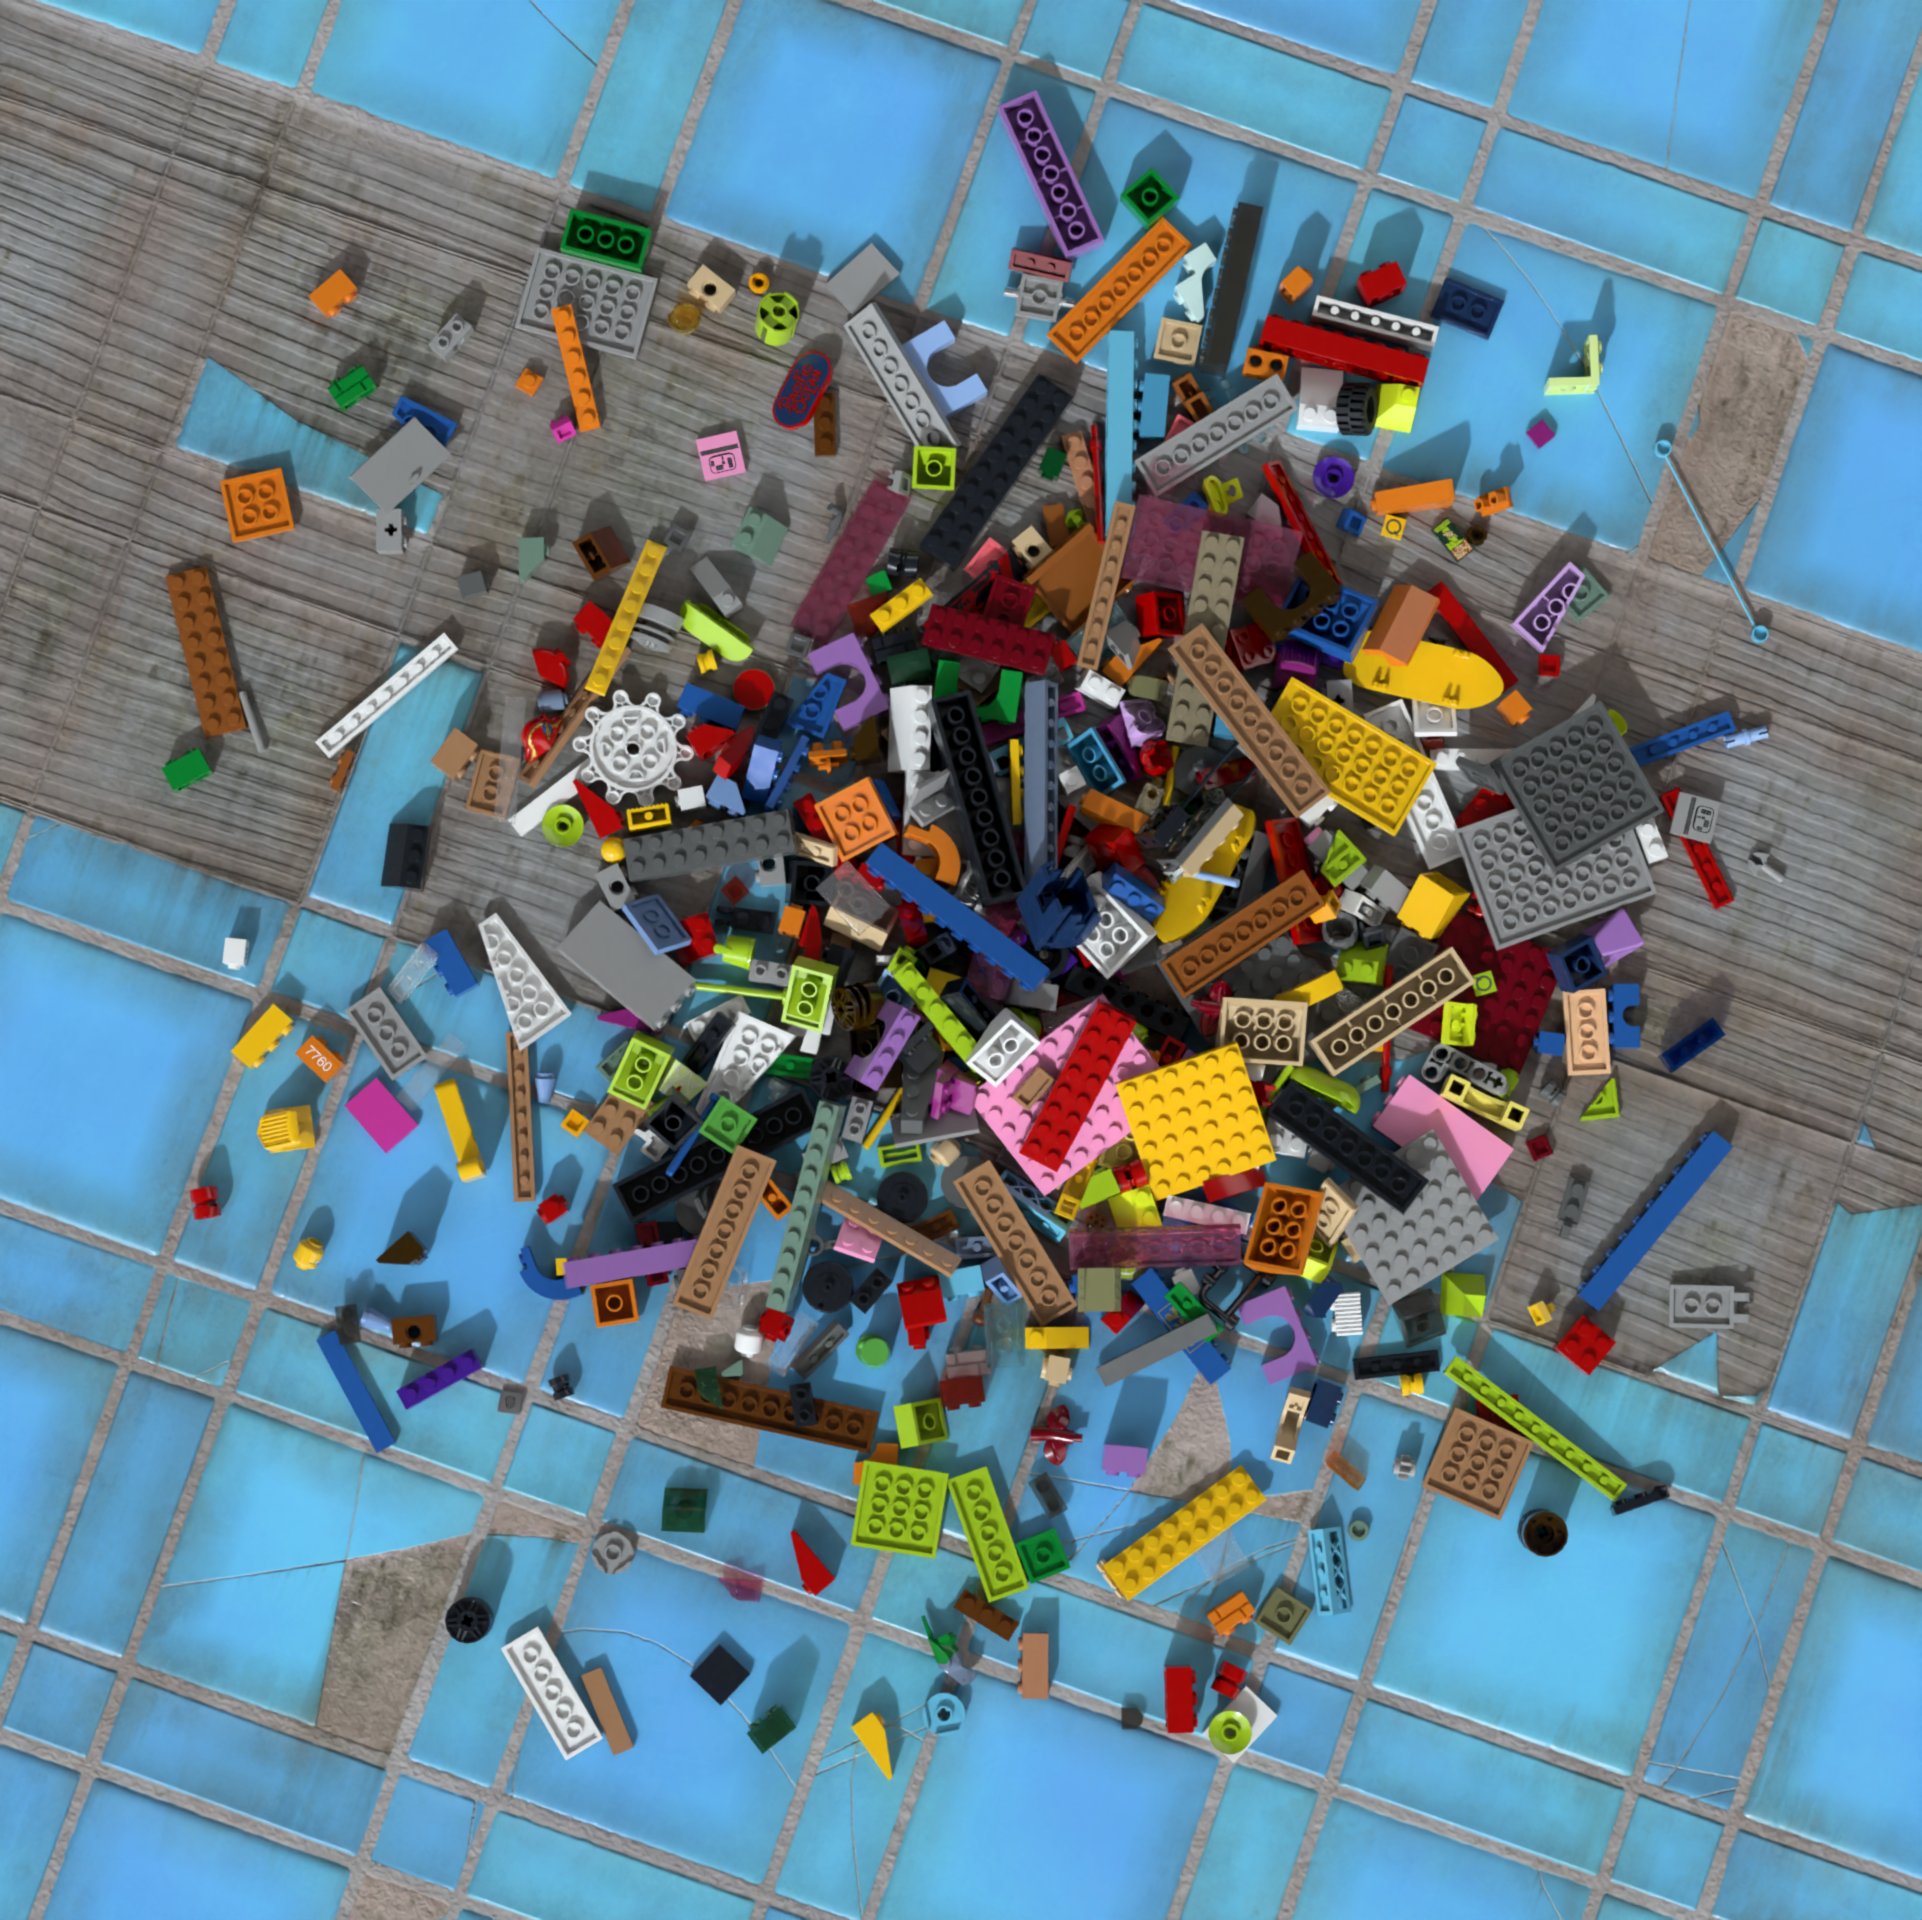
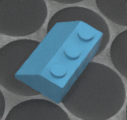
(1096, 763)

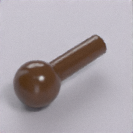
(978, 1316)

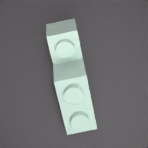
(1190, 290)

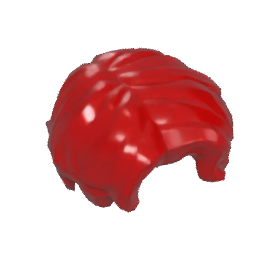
(1156, 757)

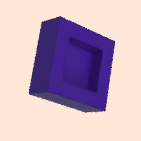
(1331, 661)

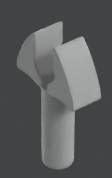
(1765, 867)

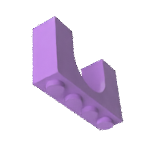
(849, 652)
(898, 1028)
(1300, 1355)

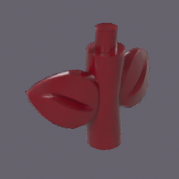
(1211, 1007)
(1056, 1435)

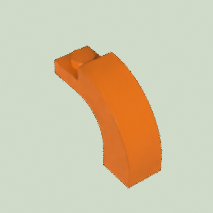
(944, 849)

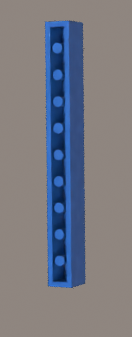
(958, 918)
(1654, 1220)

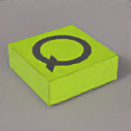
(1484, 983)

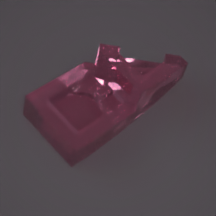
(743, 1588)

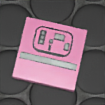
(720, 455)

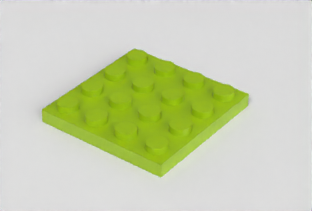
(899, 1509)

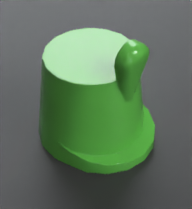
(873, 1351)

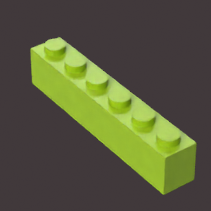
(935, 1010)

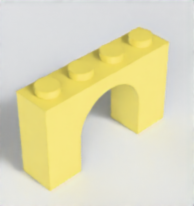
(1503, 1113)

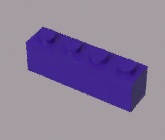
(439, 1379)

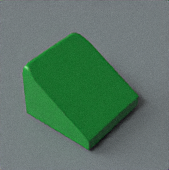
(879, 583)

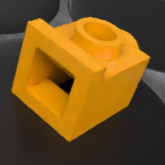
(1330, 910)

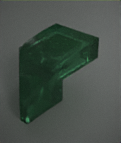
(708, 1385)

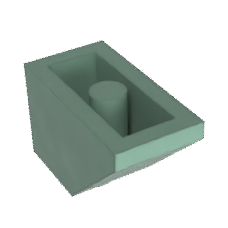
(531, 556)

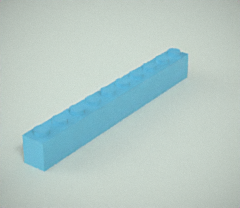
(1119, 420)

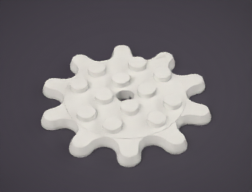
(635, 725)

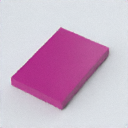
(381, 1115)

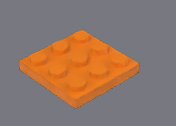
(257, 505)
(856, 819)

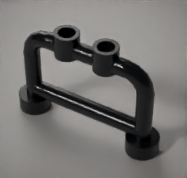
(1228, 1317)

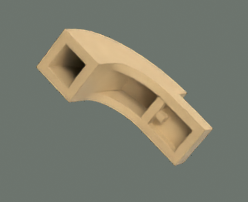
(1289, 1425)

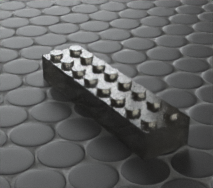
(1232, 285)

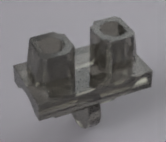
(348, 1324)

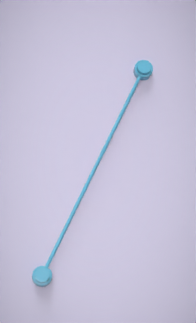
(1662, 450)

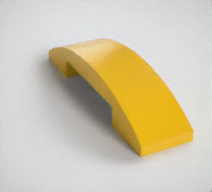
(1074, 1191)

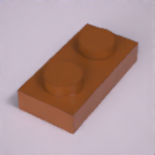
(339, 779)

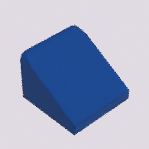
(1351, 521)

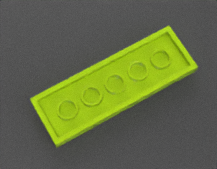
(987, 1534)

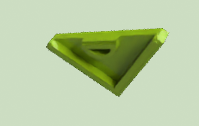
(1604, 1105)

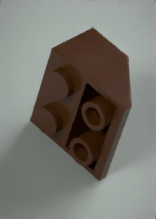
(601, 553)

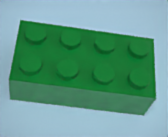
(606, 241)

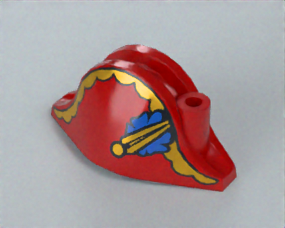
(539, 735)

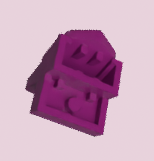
(1298, 662)
(953, 1091)

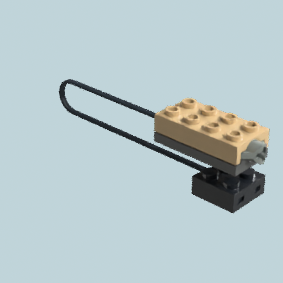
(1202, 832)

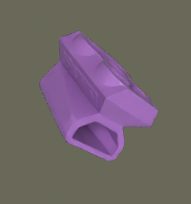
(1615, 937)

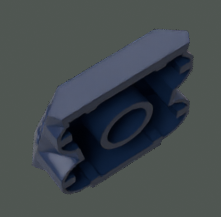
(1323, 1297)

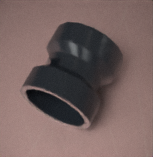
(561, 1387)

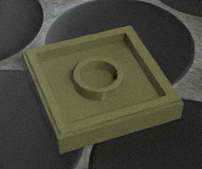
(1283, 1615)

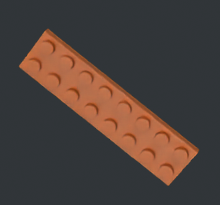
(1119, 290)

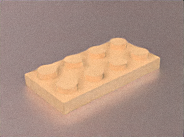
(1586, 1032)

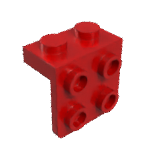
(1249, 647)

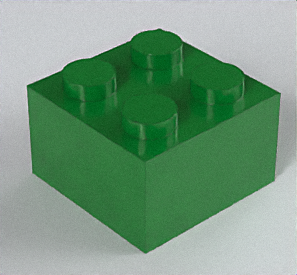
(1149, 199)

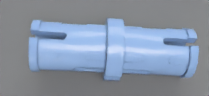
(1745, 736)

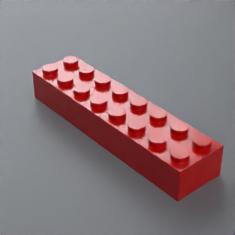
(1342, 352)
(1077, 1085)

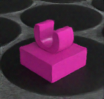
(562, 429)

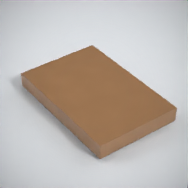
(484, 784)

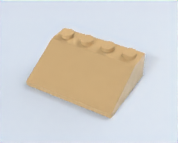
(1264, 1029)

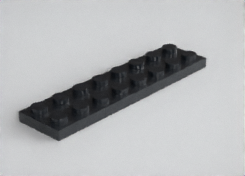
(1347, 1147)

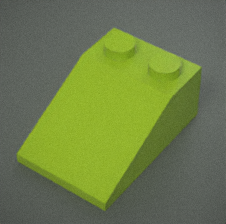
(809, 993)
(640, 1069)

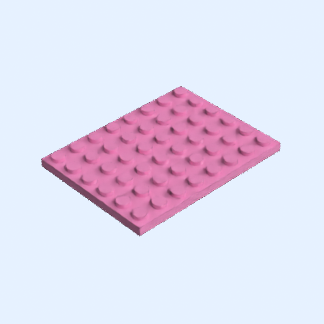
(1104, 1123)

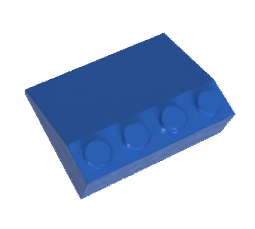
(1339, 627)

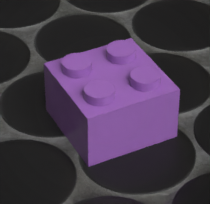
(1124, 1459)

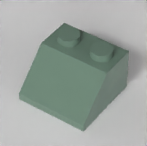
(759, 536)

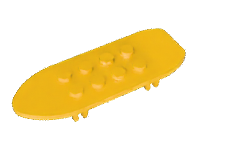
(1433, 676)
(1191, 898)

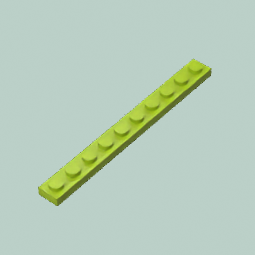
(1534, 1428)

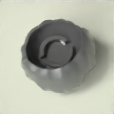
(1340, 932)

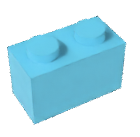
(962, 1282)

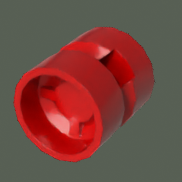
(1137, 1172)
(205, 1202)
(1229, 1679)

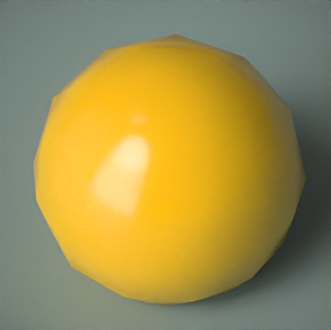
(613, 850)

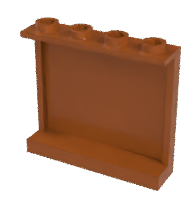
(1068, 577)

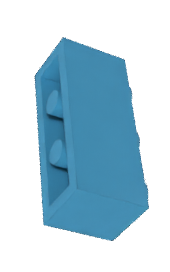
(1153, 406)

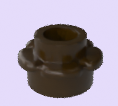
(1476, 530)

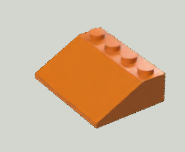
(1283, 1229)

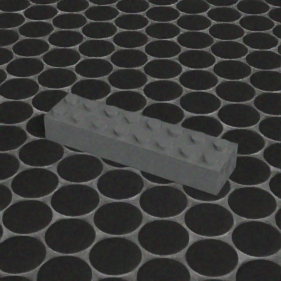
(711, 846)

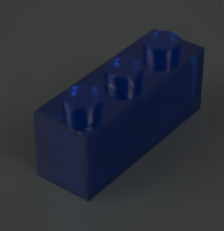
(1691, 1045)

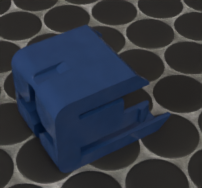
(1054, 916)

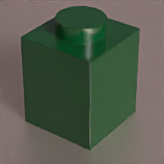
(1052, 464)

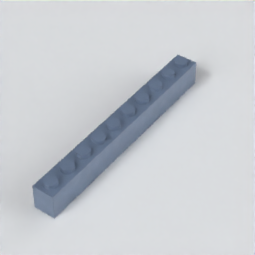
(1040, 776)

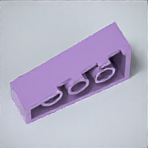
(1543, 613)

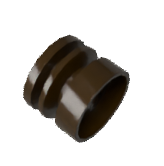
(857, 1005)
(1544, 1544)

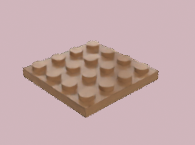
(1477, 1463)

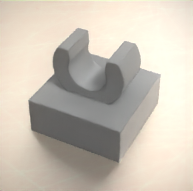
(901, 483)

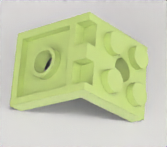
(1580, 385)

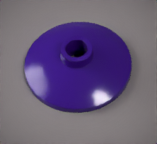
(1340, 469)

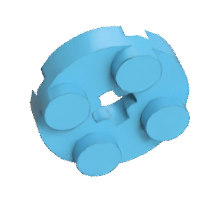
(937, 1724)

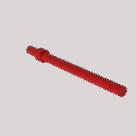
(1096, 448)
(1386, 1071)

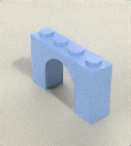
(949, 399)

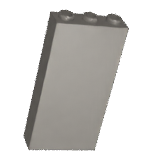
(627, 967)

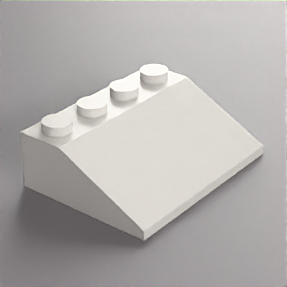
(1117, 935)

